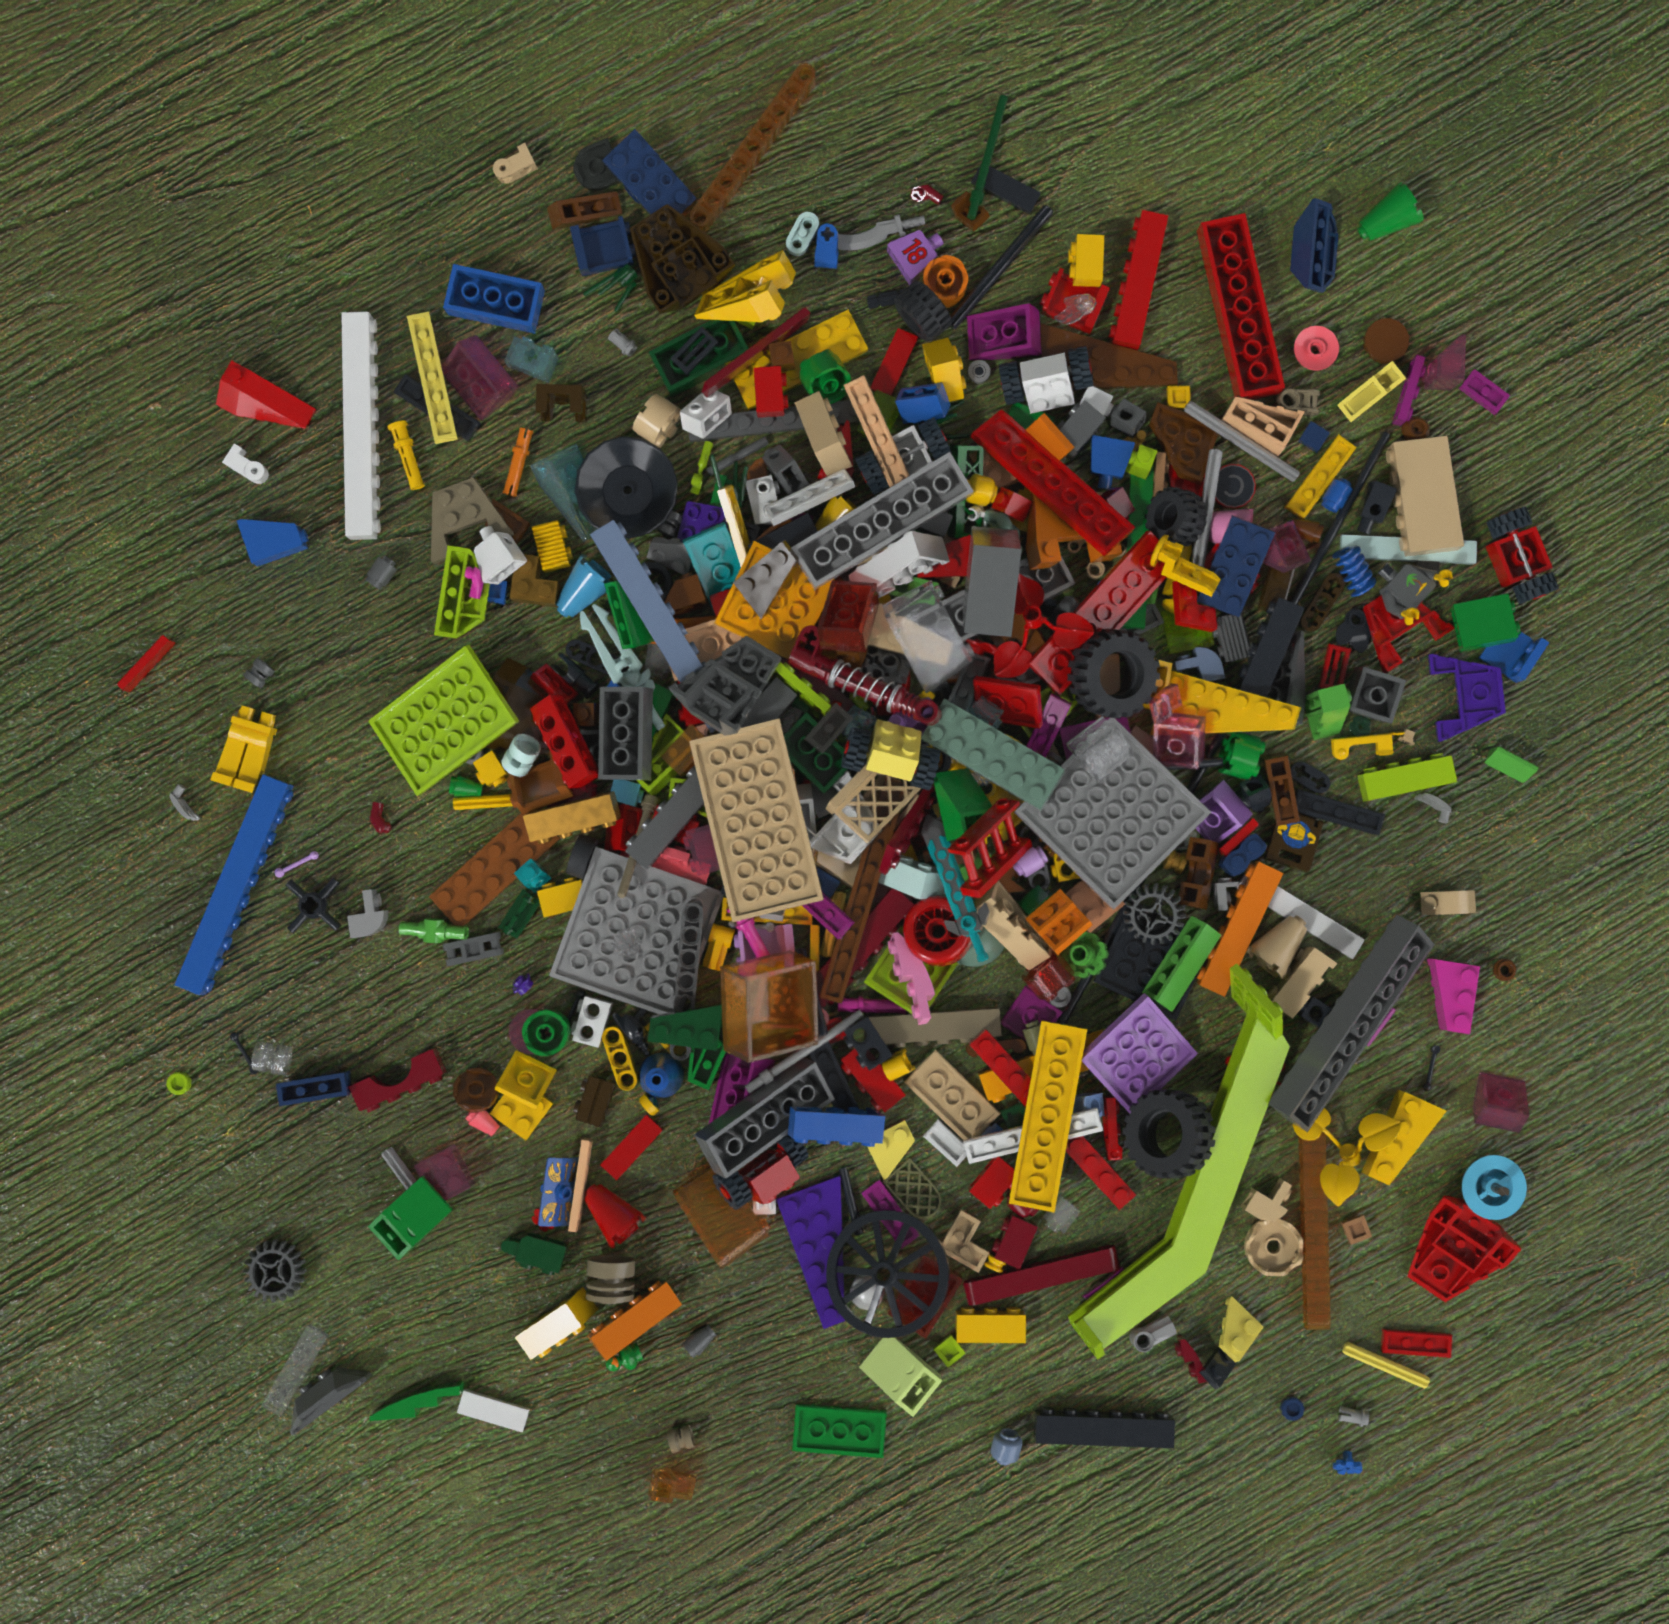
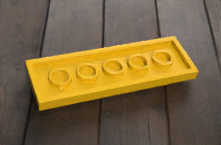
(836, 334)

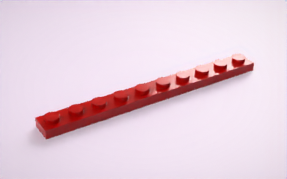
(1078, 1148)

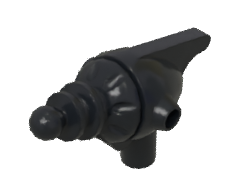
(634, 1029)

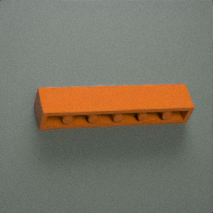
(1240, 926)

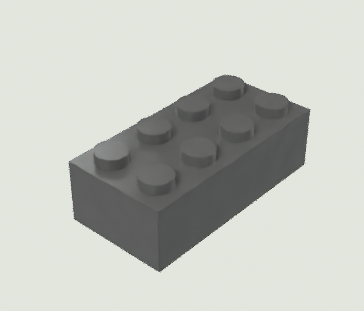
(625, 733)

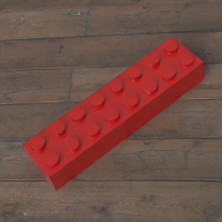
(1240, 307)

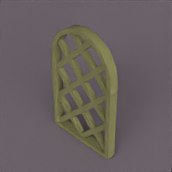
(918, 1195)

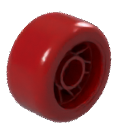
(919, 933)

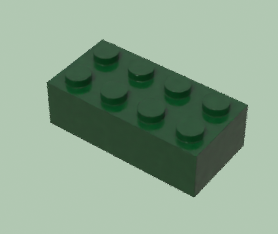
(729, 348)

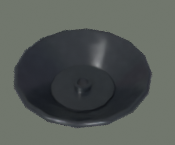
(624, 464)

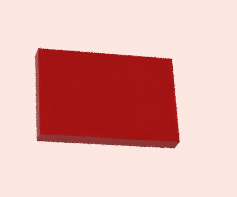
(1017, 699)

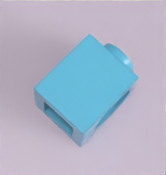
(627, 792)

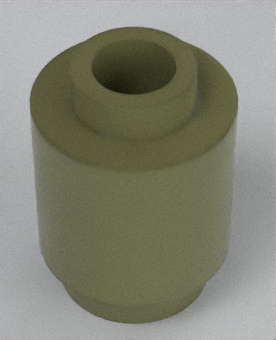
(1031, 1034)

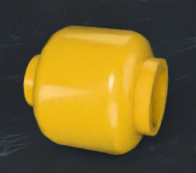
(984, 490)

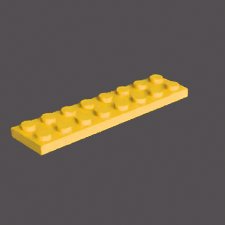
(1048, 1116)

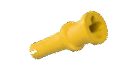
(404, 444)

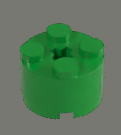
(825, 374)
(1241, 755)
(534, 1036)

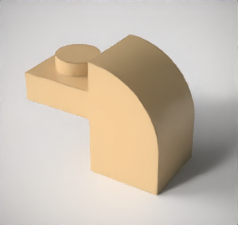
(1448, 902)
(1268, 1207)

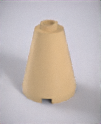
(1278, 946)

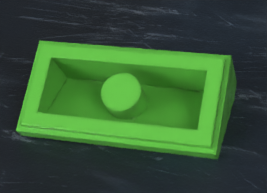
(1510, 764)

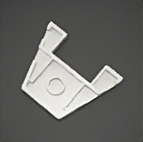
(838, 838)

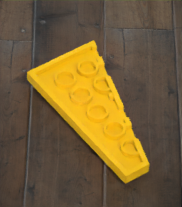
(1231, 708)

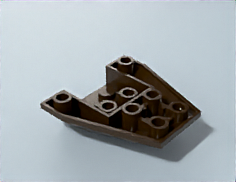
(677, 259)
(520, 694)

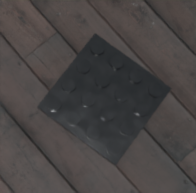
(1135, 962)

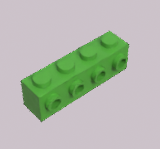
(1181, 963)

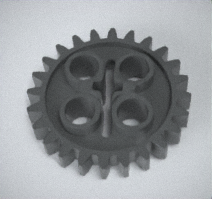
(886, 664)

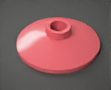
(1323, 340)

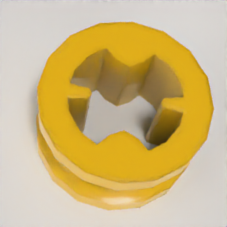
(994, 1264)

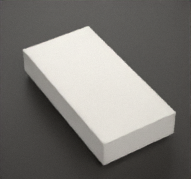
(946, 1142)

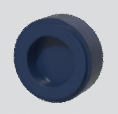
(1292, 1408)

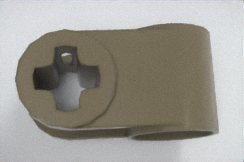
(1300, 400)

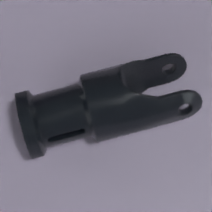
(576, 676)

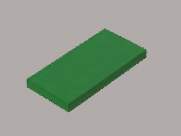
(839, 1430)

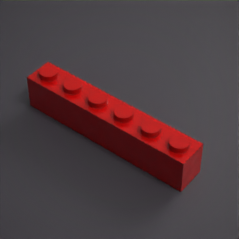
(1139, 280)

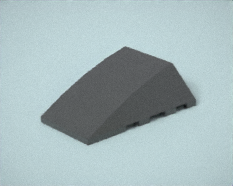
(728, 686)

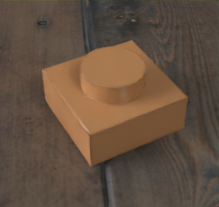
(1356, 1229)

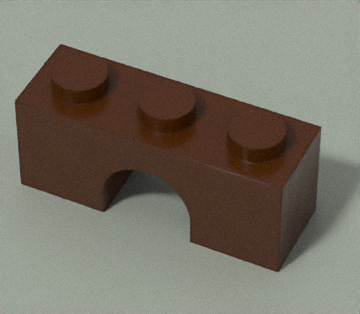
(1202, 861)

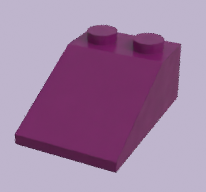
(1004, 333)

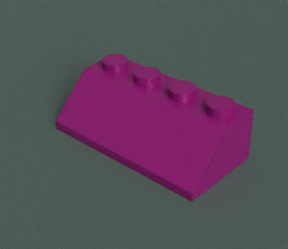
(732, 1080)

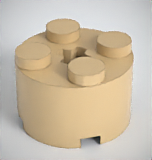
(657, 420)

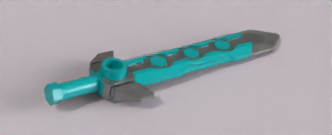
(963, 908)

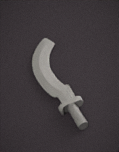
(876, 234)

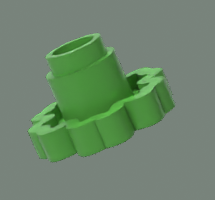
(1094, 957)

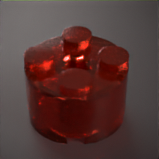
(1049, 977)

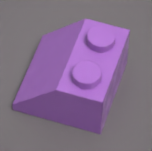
(1226, 814)

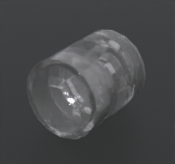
(264, 1055)

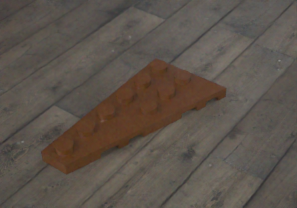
(1111, 364)

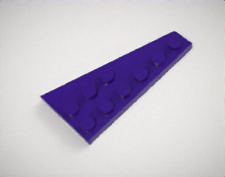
(813, 1225)

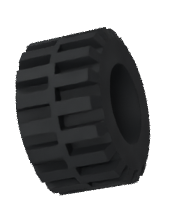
(922, 311)
(1189, 515)

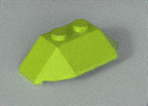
(457, 610)

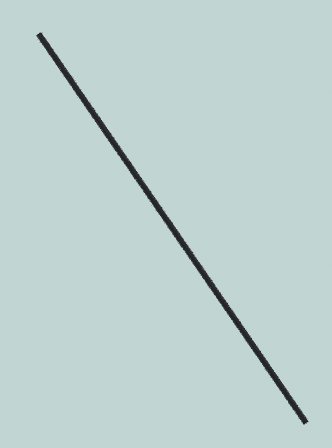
(1217, 740)

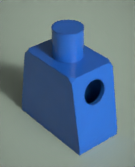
(1109, 459)

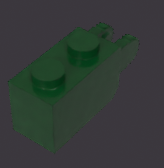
(537, 1251)

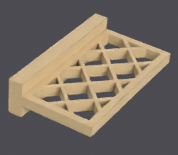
(852, 790)

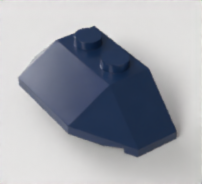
(1315, 246)

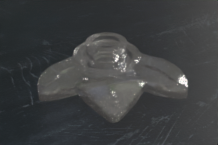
(1077, 307)

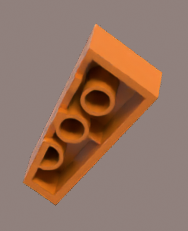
(634, 1320)

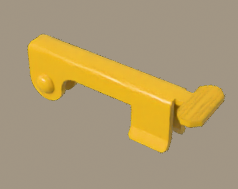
(1382, 741)

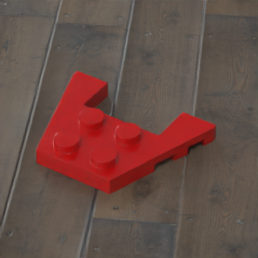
(1387, 627)

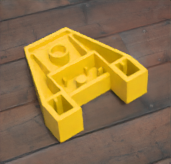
(750, 294)

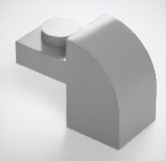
(372, 920)

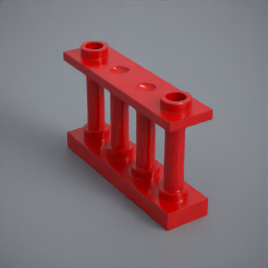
(1005, 854)

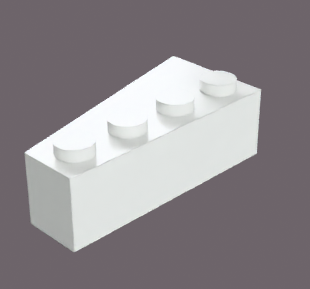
(901, 561)

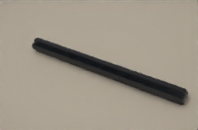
(1000, 266)

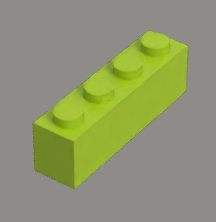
(1406, 778)

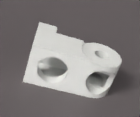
(251, 470)

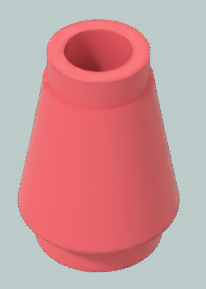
(482, 1121)

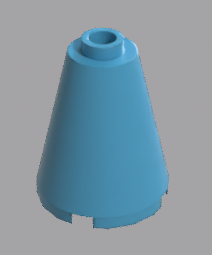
(582, 587)

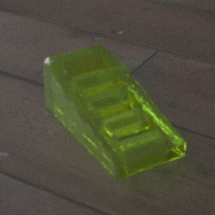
(860, 703)

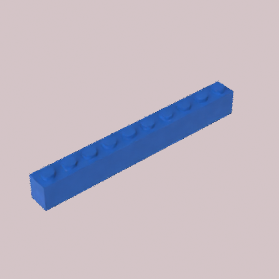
(234, 885)

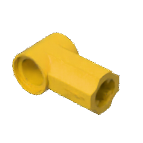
(719, 942)

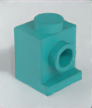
(532, 875)

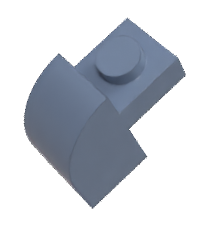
(1206, 663)

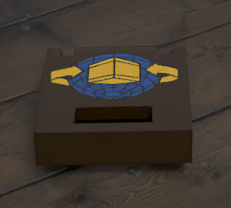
(1296, 838)

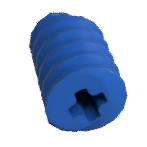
(1356, 568)

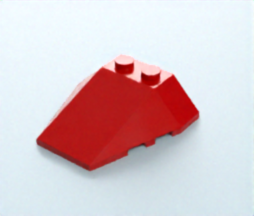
(1459, 1249)

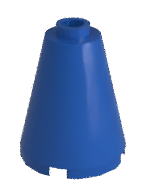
(667, 1069)

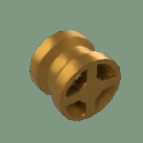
(1175, 861)

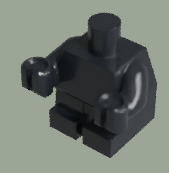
(1255, 793)

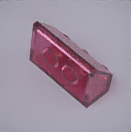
(478, 377)

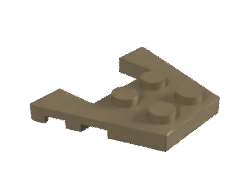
(458, 509)

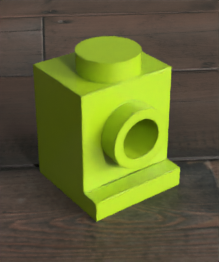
(1141, 462)

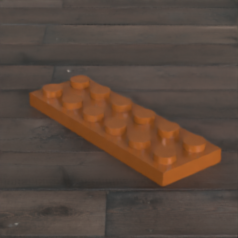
(488, 873)

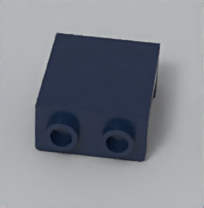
(603, 247)

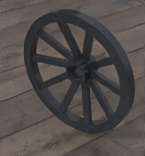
(841, 1302)

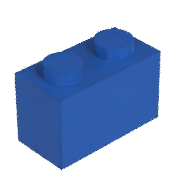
(922, 403)

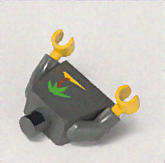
(1408, 588)

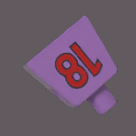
(914, 253)

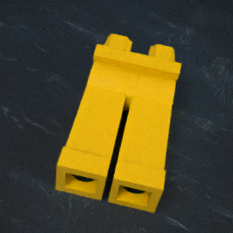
(246, 750)

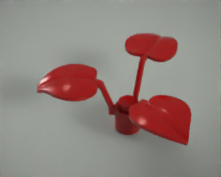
(1070, 628)

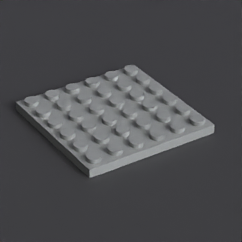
(1116, 826)
(654, 912)

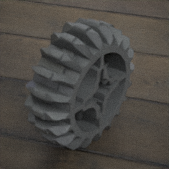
(1144, 910)
(287, 1255)

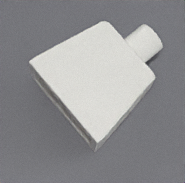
(497, 556)

